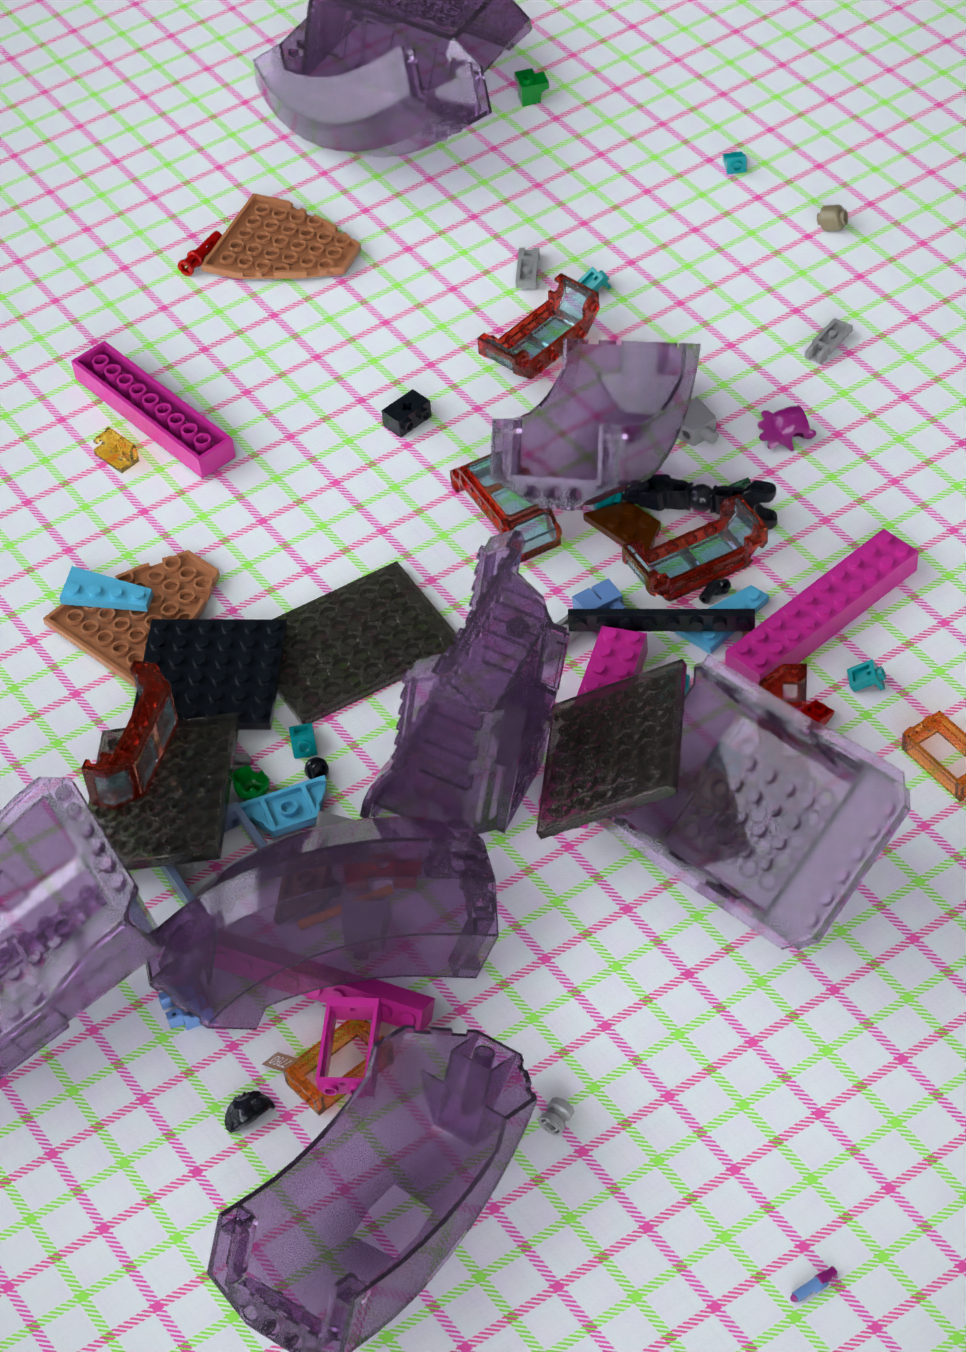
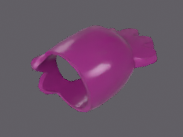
(783, 425)

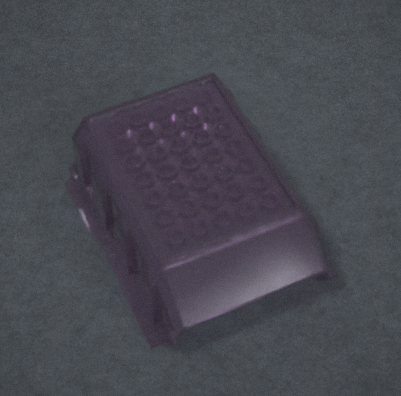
(445, 35)
(767, 810)

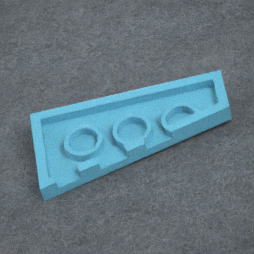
(101, 591)
(745, 599)

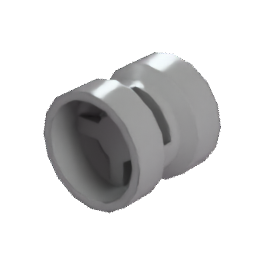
(558, 1113)

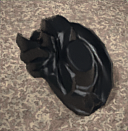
(246, 1109)

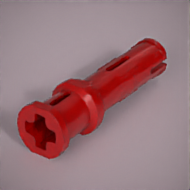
(196, 257)

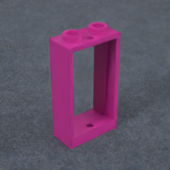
(345, 1008)

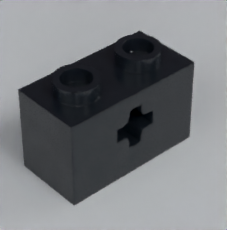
(406, 413)

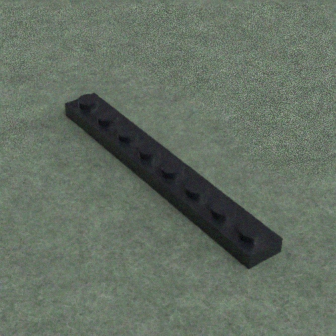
(662, 619)

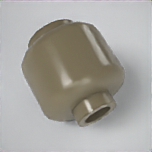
(832, 218)

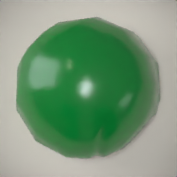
(249, 783)

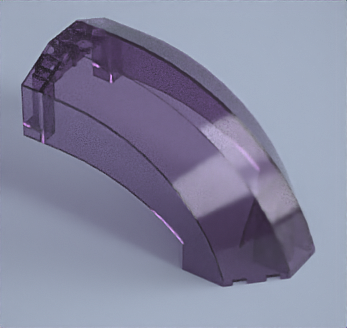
(372, 108)
(599, 425)
(329, 913)
(378, 1194)

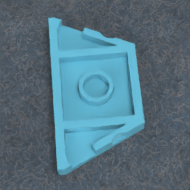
(288, 807)

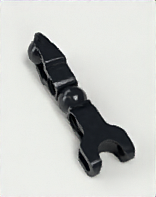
(664, 492)

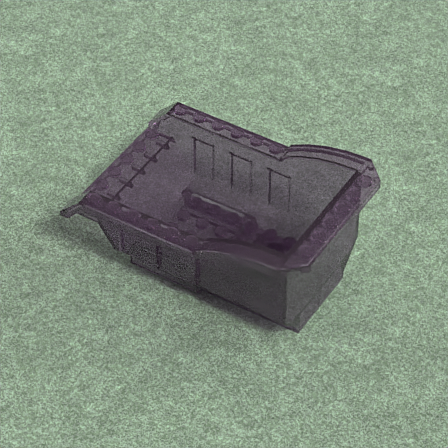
(483, 710)
(65, 917)

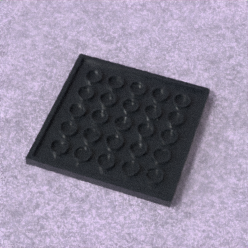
(220, 666)

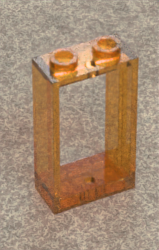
(953, 734)
(308, 1061)

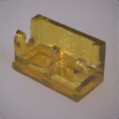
(116, 450)

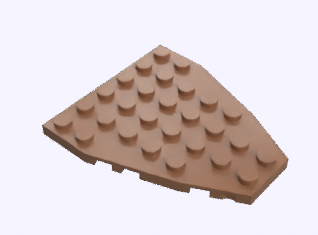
(280, 243)
(120, 636)

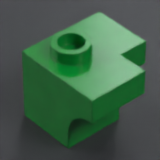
(530, 86)

